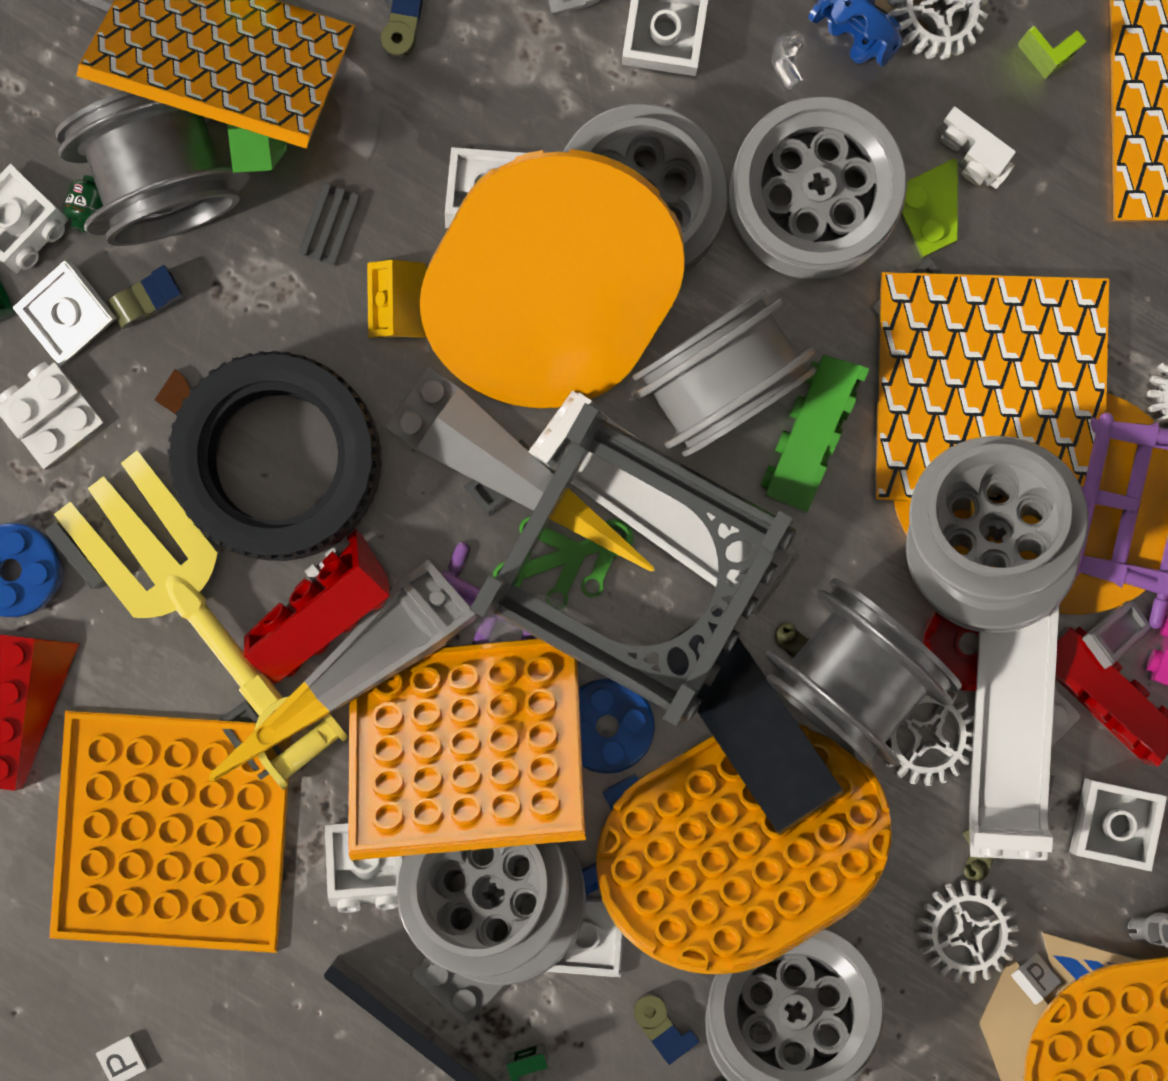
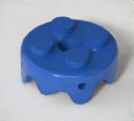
(865, 24)
(40, 570)
(634, 732)

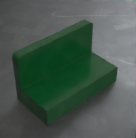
(527, 1061)

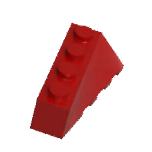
(318, 611)
(29, 687)
(1112, 698)

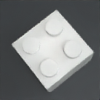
(665, 35)
(1118, 824)

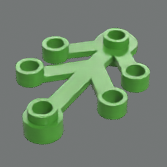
(572, 555)

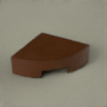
(173, 392)

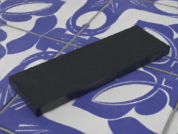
(760, 736)
(403, 1023)

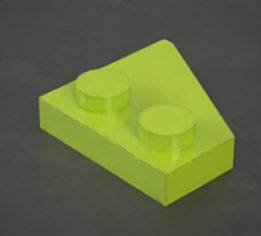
(933, 208)

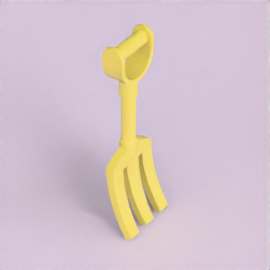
(179, 590)

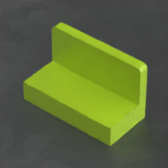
(1044, 56)

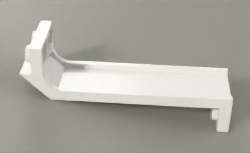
(650, 510)
(1013, 742)

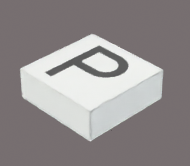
(1036, 978)
(121, 1060)

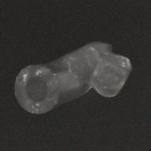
(784, 55)

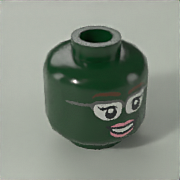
(81, 202)

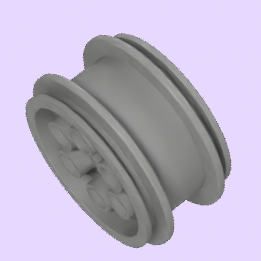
(725, 374)

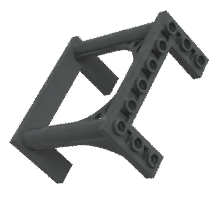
(611, 658)

